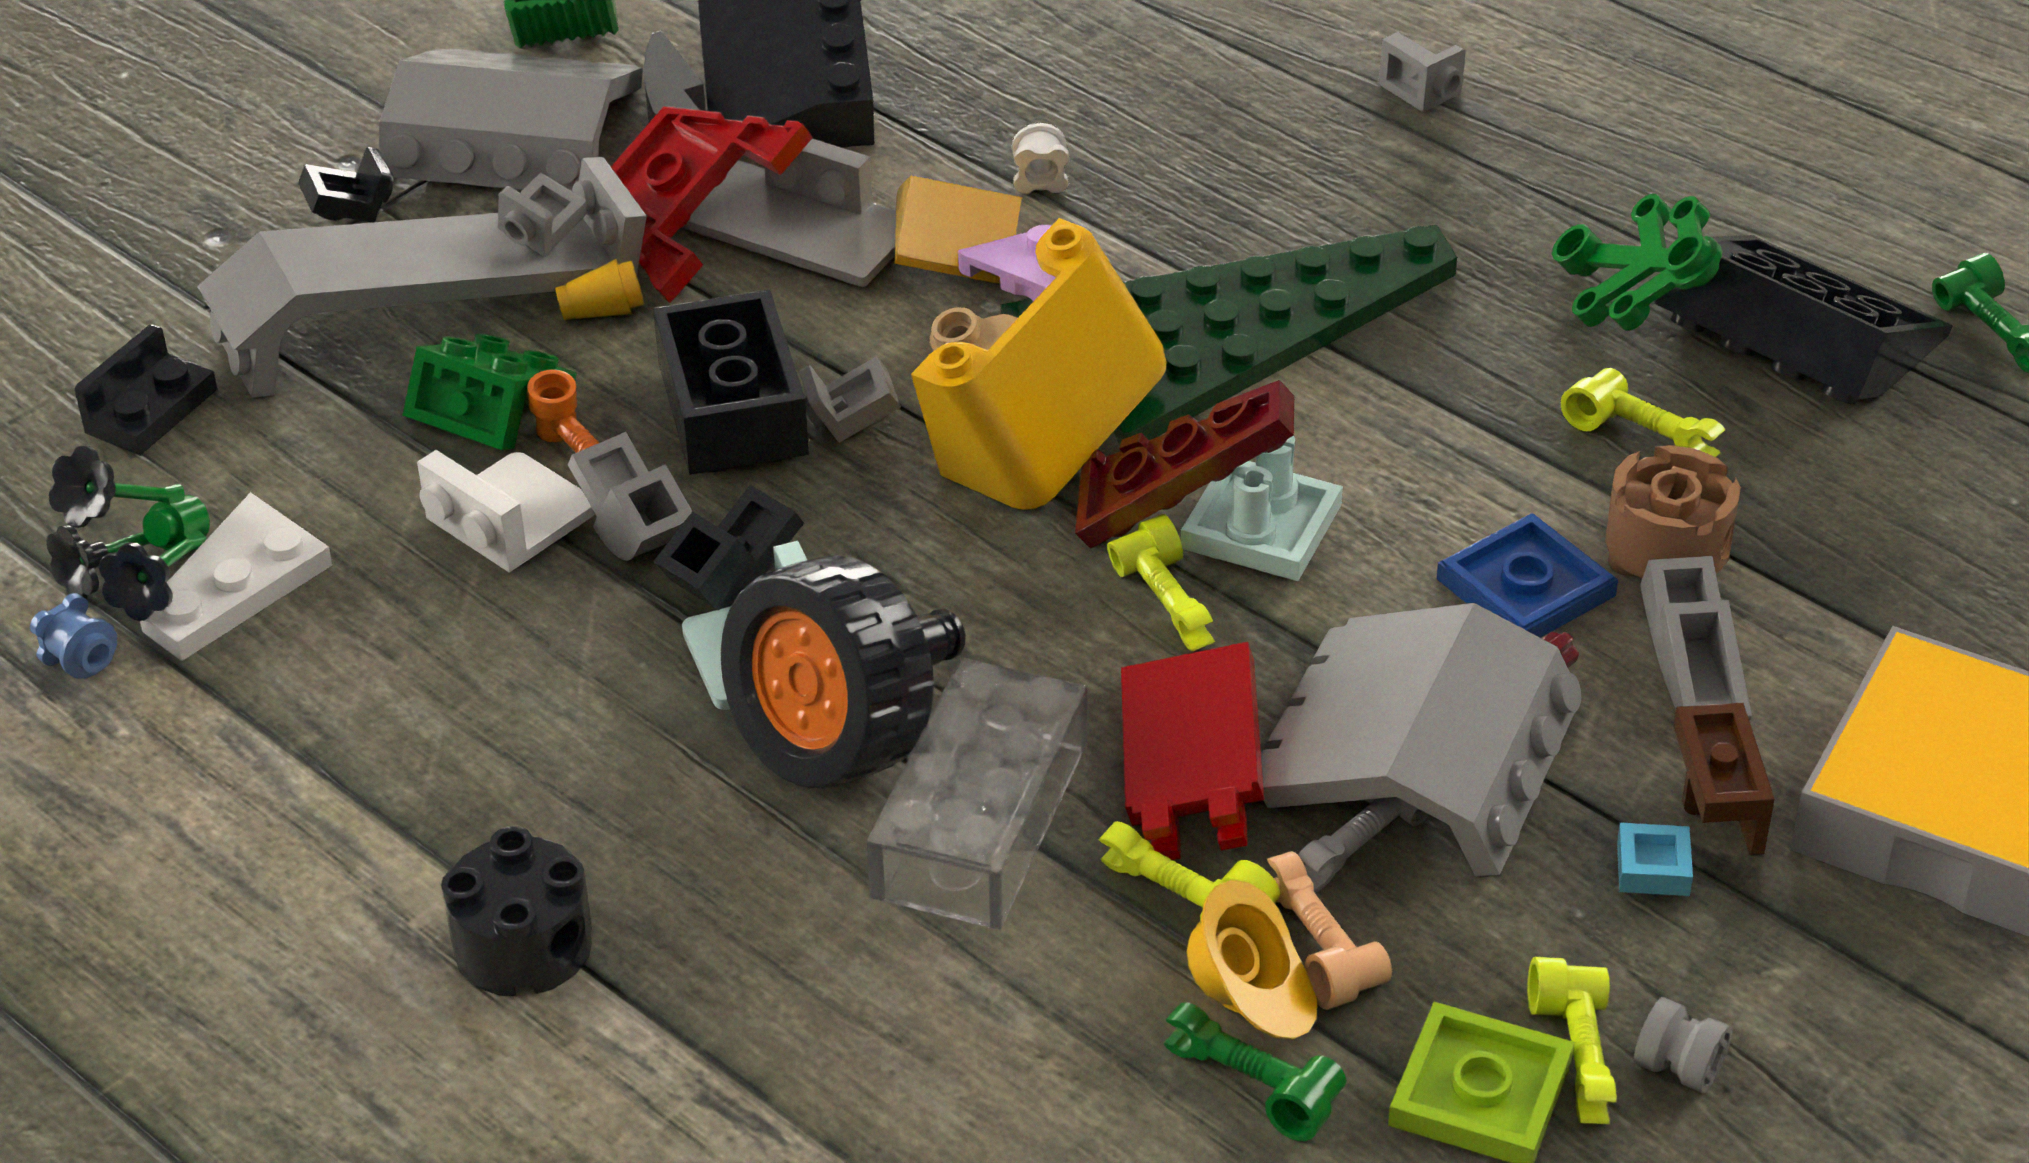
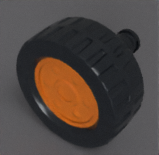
(832, 669)

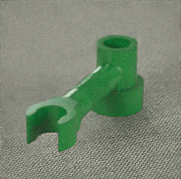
(1975, 286)
(1300, 1096)

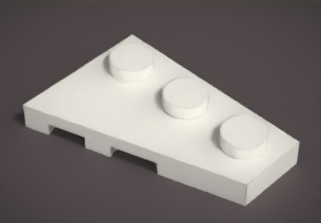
(234, 575)

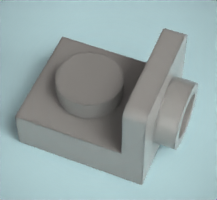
(1419, 74)

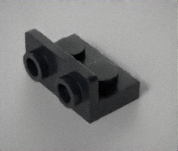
(141, 392)

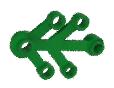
(1684, 265)

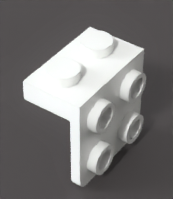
(503, 511)

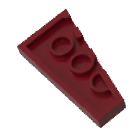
(1161, 471)

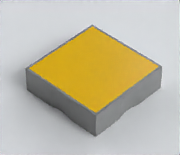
(1929, 780)

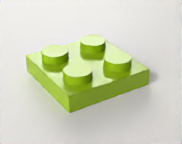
(1481, 1084)

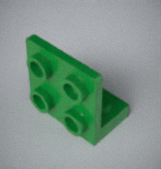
(474, 387)

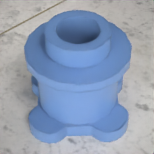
(73, 638)

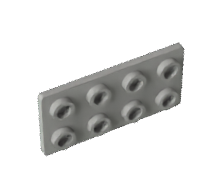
(809, 216)

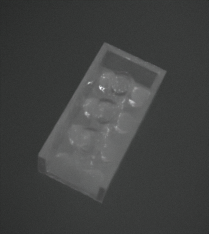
(978, 793)

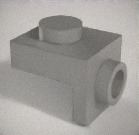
(539, 213)
(851, 400)

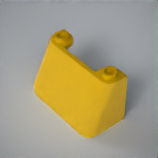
(1049, 387)

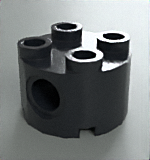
(518, 913)

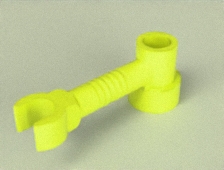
(1606, 396)
(1149, 552)
(1137, 857)
(1576, 995)

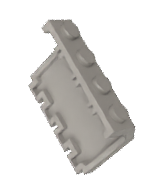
(497, 116)
(1429, 711)

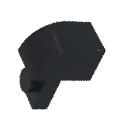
(725, 558)

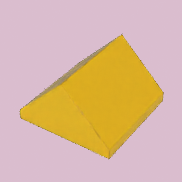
(945, 217)

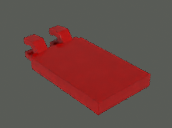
(1192, 744)

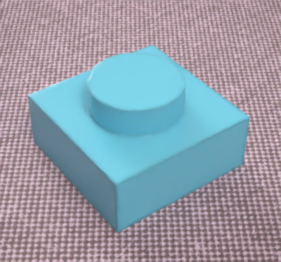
(1654, 859)

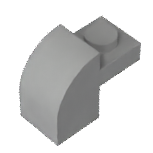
(632, 505)

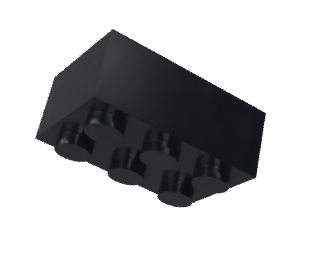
(731, 382)

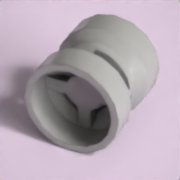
(1690, 1047)

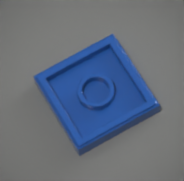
(1528, 576)

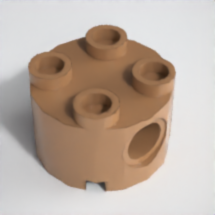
(1670, 509)

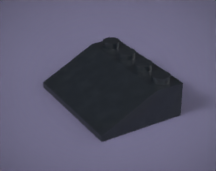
(790, 64)
(1807, 319)

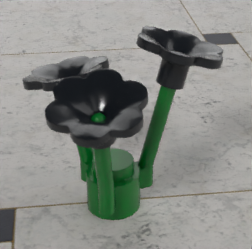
(131, 576)

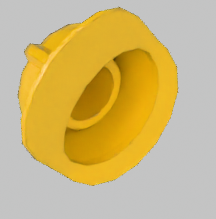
(1249, 963)

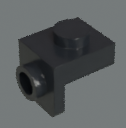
(348, 194)

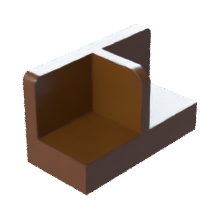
(1724, 770)

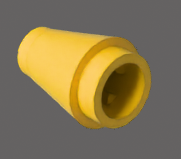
(601, 292)

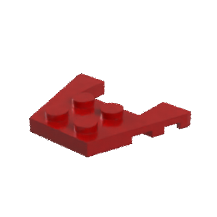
(677, 167)

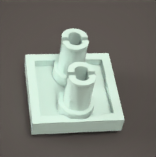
(1263, 516)

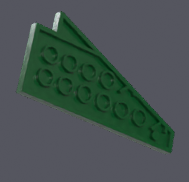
(1262, 313)

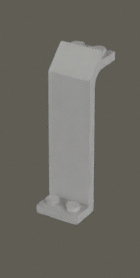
(402, 263)

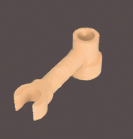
(1341, 967)

